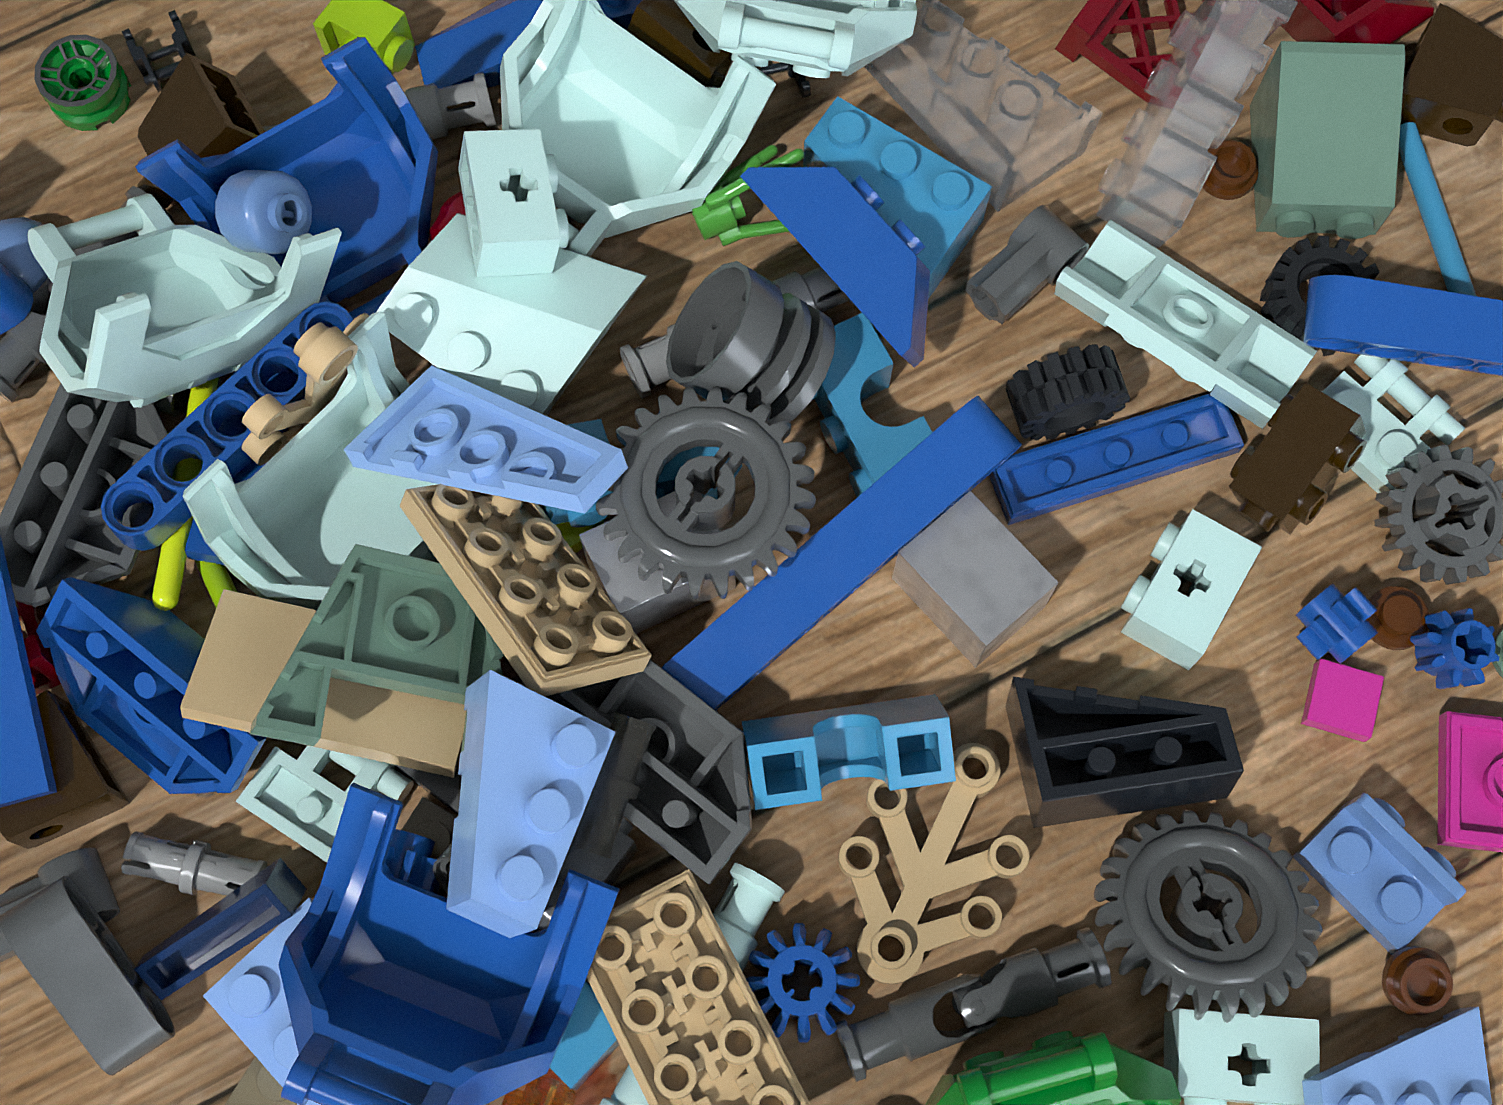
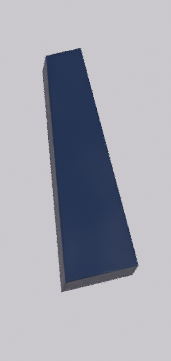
(222, 929)

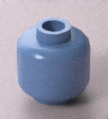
(262, 210)

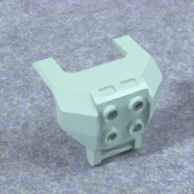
(804, 33)
(622, 120)
(165, 303)
(308, 504)

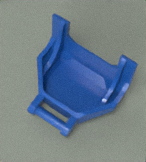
(355, 155)
(414, 1000)

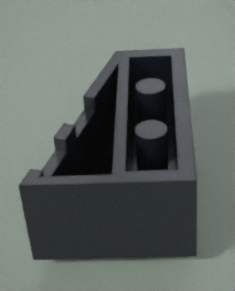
(1116, 755)

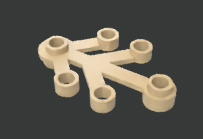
(324, 359)
(926, 874)

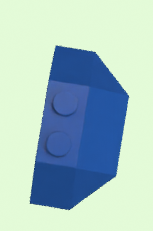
(854, 247)
(126, 680)

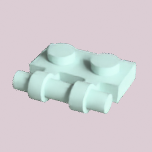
(1385, 434)
(307, 806)

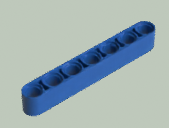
(844, 554)

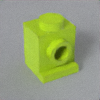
(375, 20)

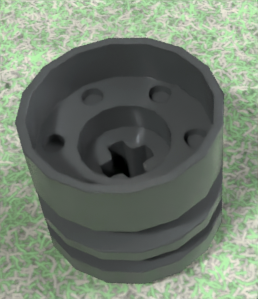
(751, 341)

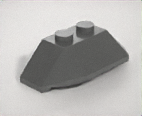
(54, 511)
(692, 772)

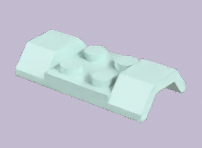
(1185, 323)

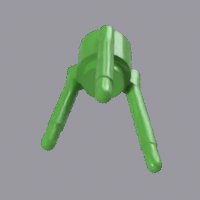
(724, 205)

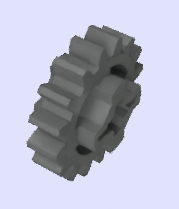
(1422, 499)

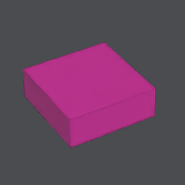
(1342, 700)

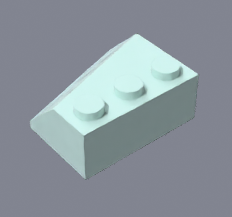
(509, 331)

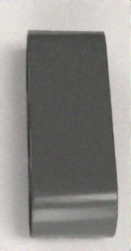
(87, 975)

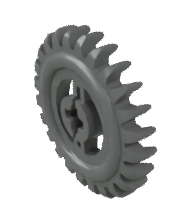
(671, 544)
(1200, 945)

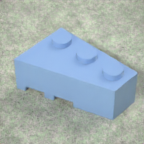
(520, 801)

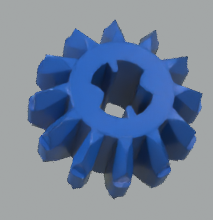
(819, 997)

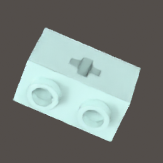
(511, 202)
(1214, 563)
(1280, 1050)

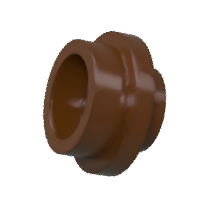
(1233, 171)
(1397, 617)
(1417, 980)

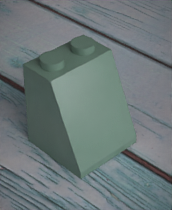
(1327, 138)

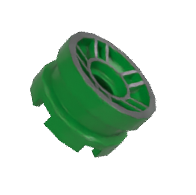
(88, 63)

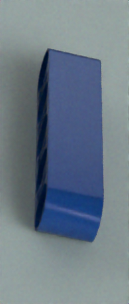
(1405, 323)
(199, 437)

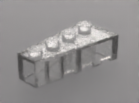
(983, 105)
(1188, 112)

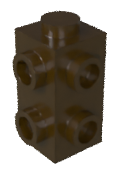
(1296, 460)

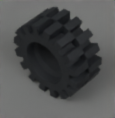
(1299, 265)
(1067, 392)

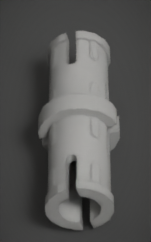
(189, 866)

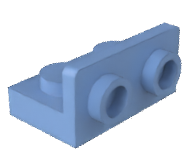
(1380, 871)

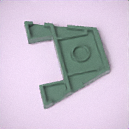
(383, 626)

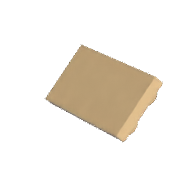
(526, 588)
(247, 653)
(686, 1005)

